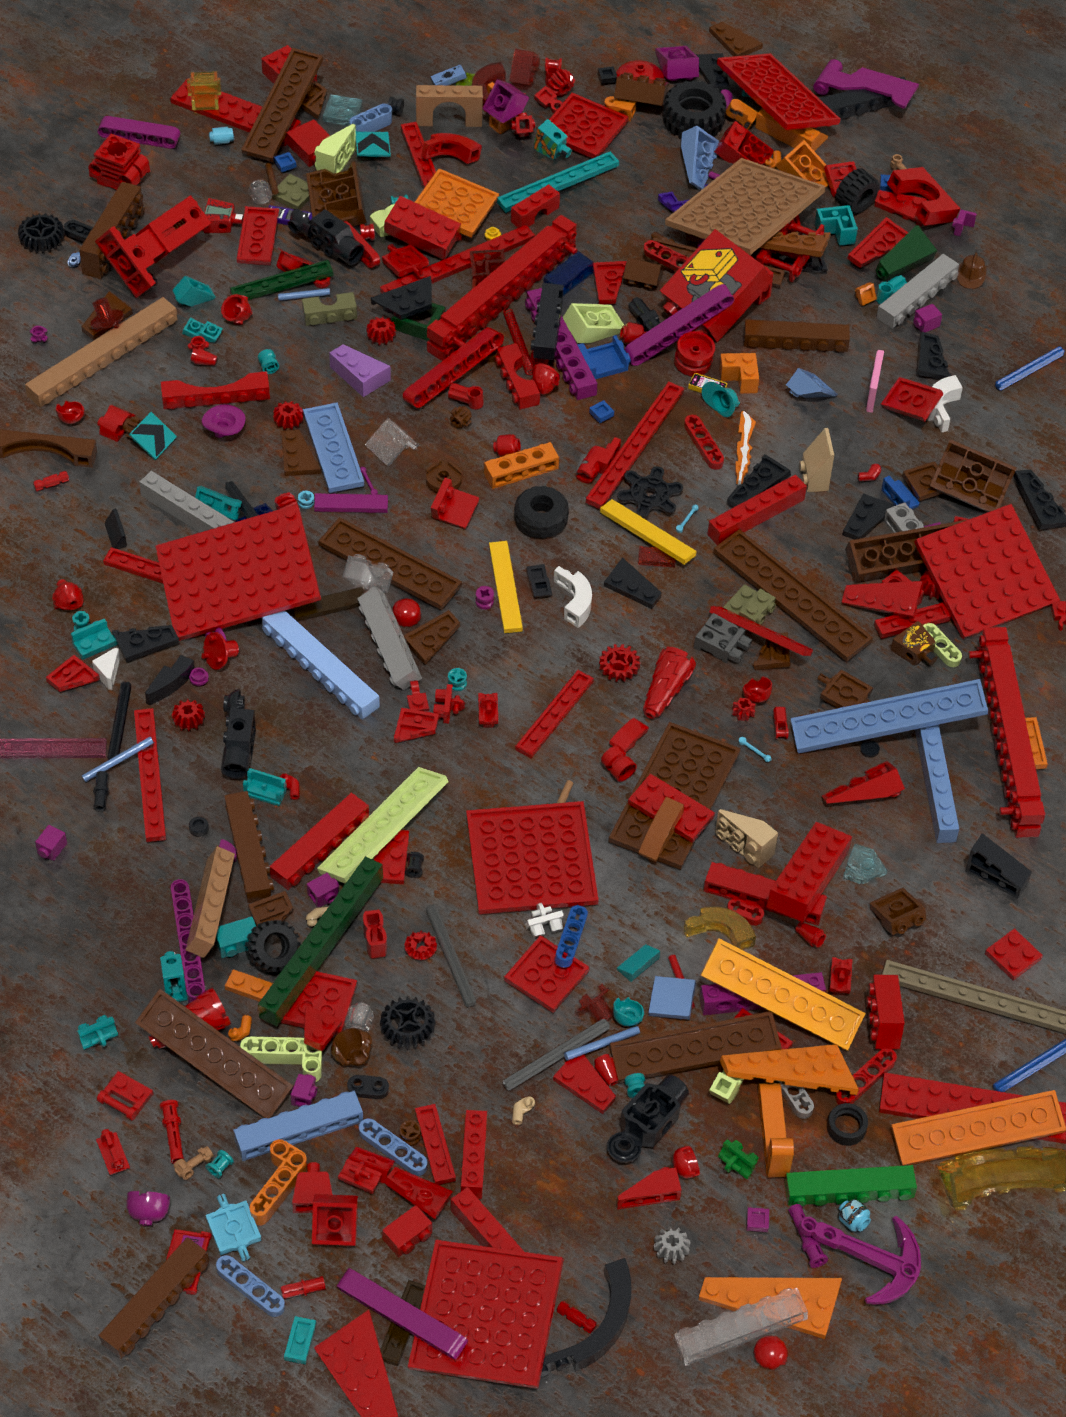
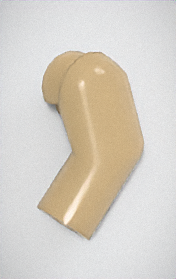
(314, 915)
(520, 1108)

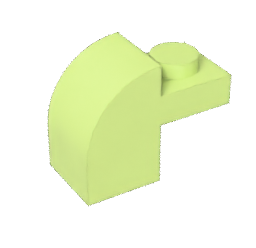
(725, 1087)

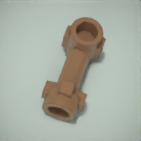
(896, 162)
(184, 1169)

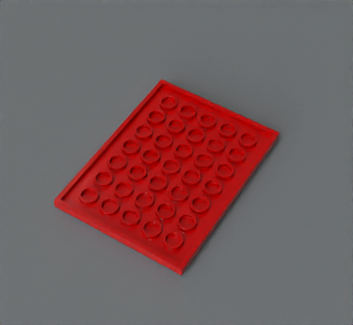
(238, 572)

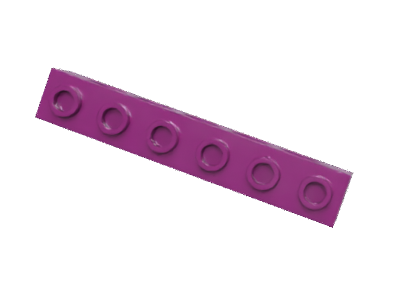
(719, 1000)

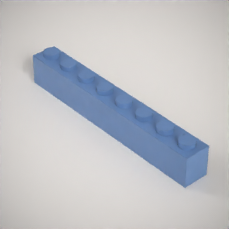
(937, 784)

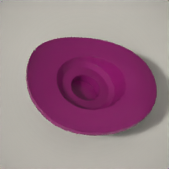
(224, 420)

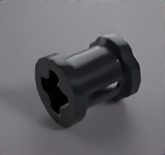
(414, 864)

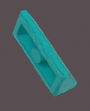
(639, 962)

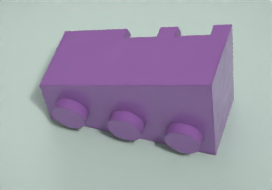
(359, 370)

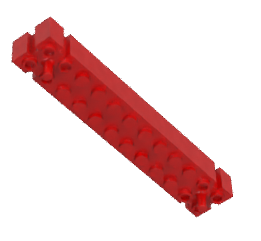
(501, 287)
(1010, 732)

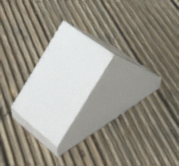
(107, 667)

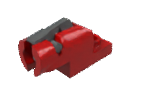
(597, 461)

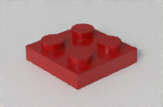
(1013, 954)

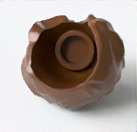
(351, 1046)

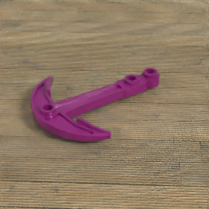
(896, 1265)

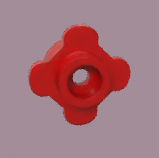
(198, 341)

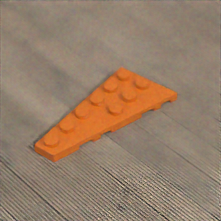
(796, 1067)

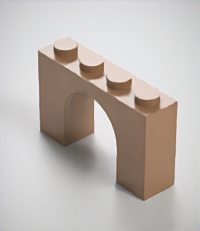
(432, 95)

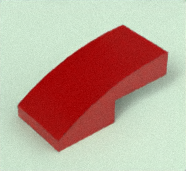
(629, 734)

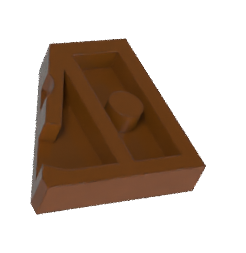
(773, 656)

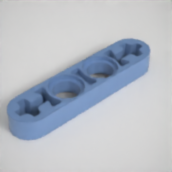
(390, 1149)
(252, 1283)

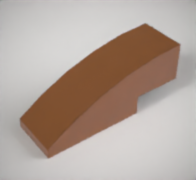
(661, 829)

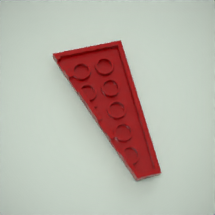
(359, 1368)

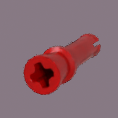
(171, 1123)

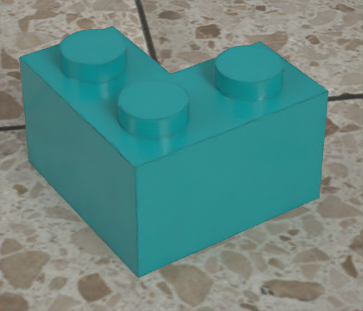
(839, 222)

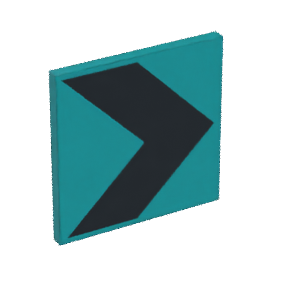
(373, 144)
(152, 435)

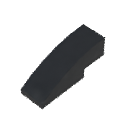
(169, 680)

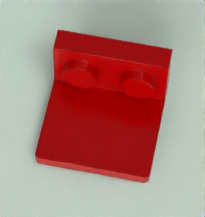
(453, 505)

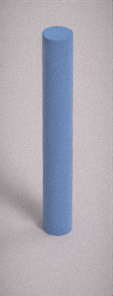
(303, 294)

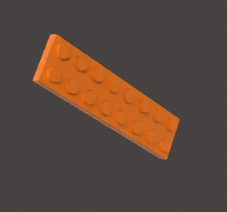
(978, 1128)

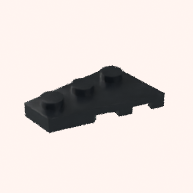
(930, 357)
(865, 517)
(632, 584)

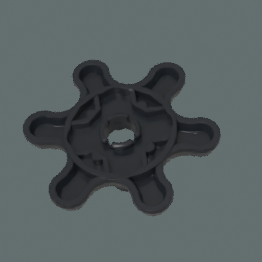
(653, 482)

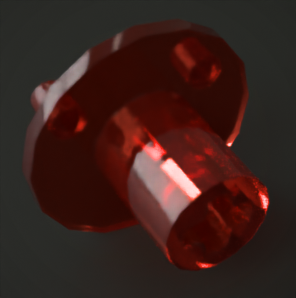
(105, 316)
(596, 1004)

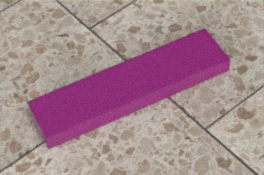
(351, 503)

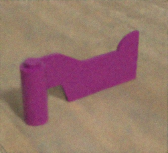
(867, 79)

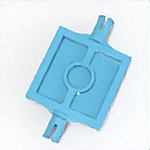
(233, 1227)

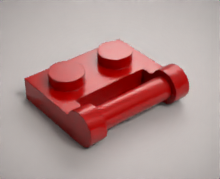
(129, 1091)

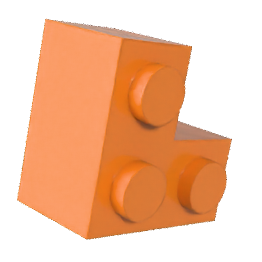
(740, 368)

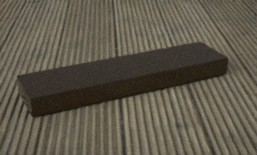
(329, 604)
(397, 1337)

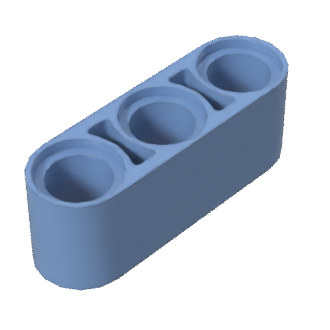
(373, 119)

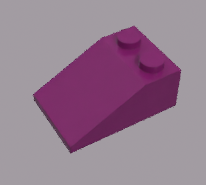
(678, 62)

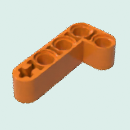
(274, 1185)

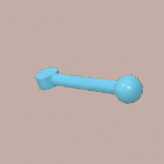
(679, 528)
(742, 741)

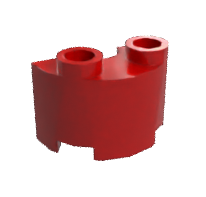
(112, 423)

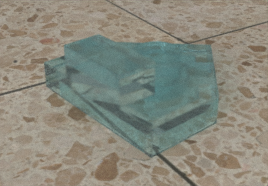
(863, 865)

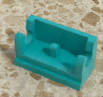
(265, 787)

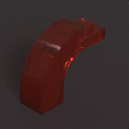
(488, 74)

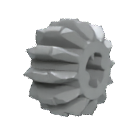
(677, 1251)

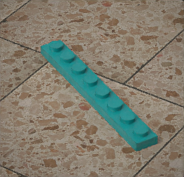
(561, 179)

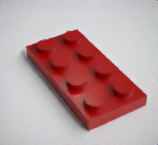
(653, 792)

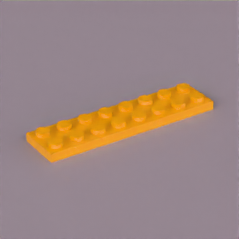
(782, 994)

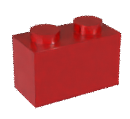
(407, 1231)

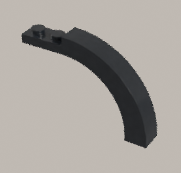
(608, 1332)

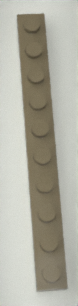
(977, 996)

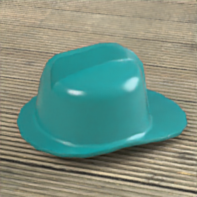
(720, 399)

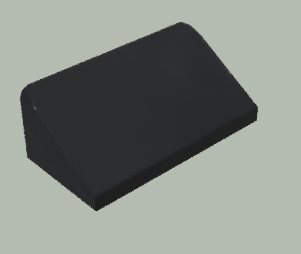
(115, 530)

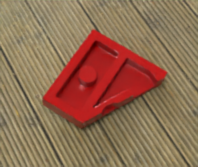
(71, 675)
(319, 1027)

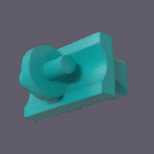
(97, 1032)

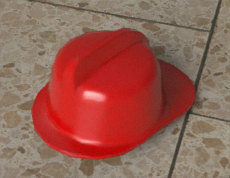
(289, 262)

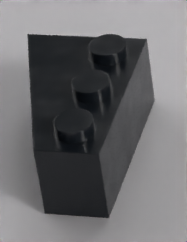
(997, 867)

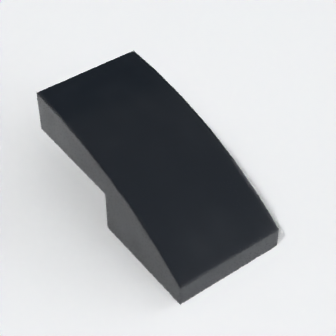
(538, 581)

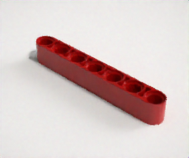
(453, 367)

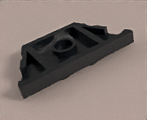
(407, 299)

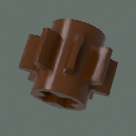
(460, 417)
(130, 424)

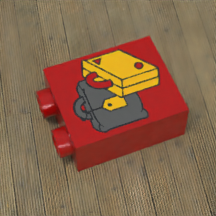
(713, 264)

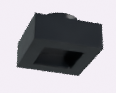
(607, 75)

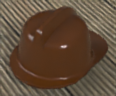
(972, 272)

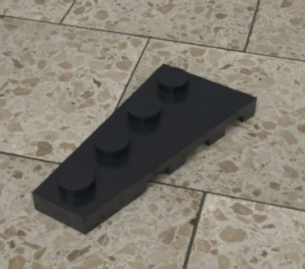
(764, 476)
(1040, 502)

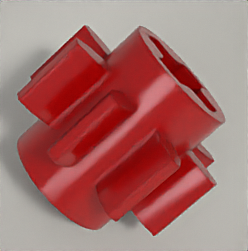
(743, 709)

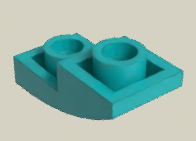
(208, 331)

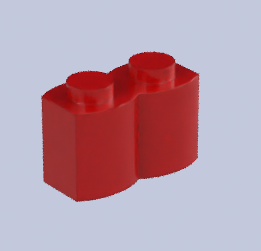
(374, 933)

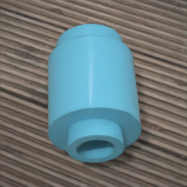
(221, 135)

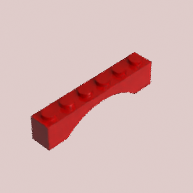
(180, 395)

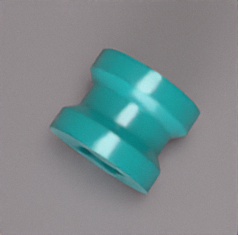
(455, 675)
(634, 1083)

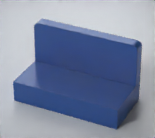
(898, 493)

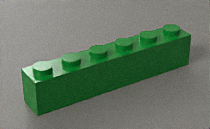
(850, 1184)

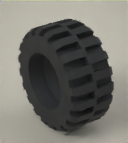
(694, 96)

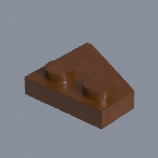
(314, 99)
(271, 908)

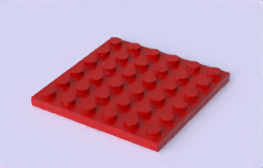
(986, 571)
(531, 857)
(498, 1304)

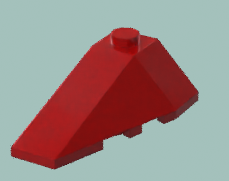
(878, 782)

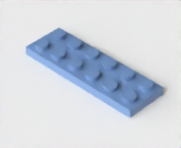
(333, 447)

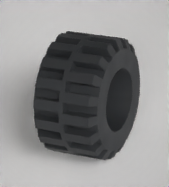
(857, 190)
(256, 945)

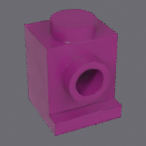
(304, 1090)

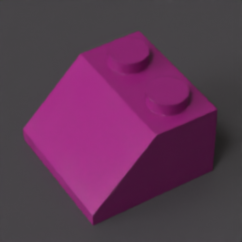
(505, 101)

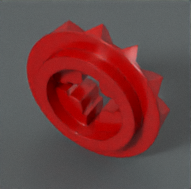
(423, 952)

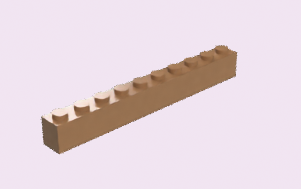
(101, 352)

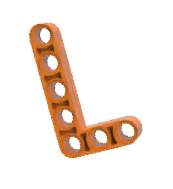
(777, 1148)

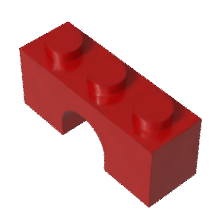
(545, 199)

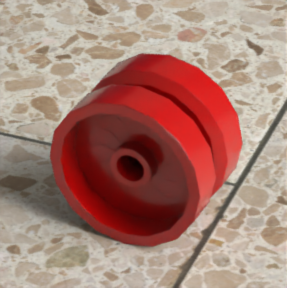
(694, 353)

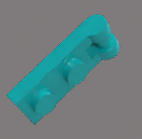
(219, 502)

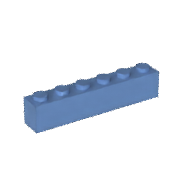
(299, 1124)

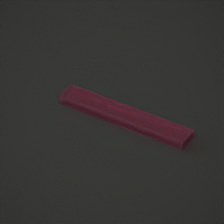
(53, 748)

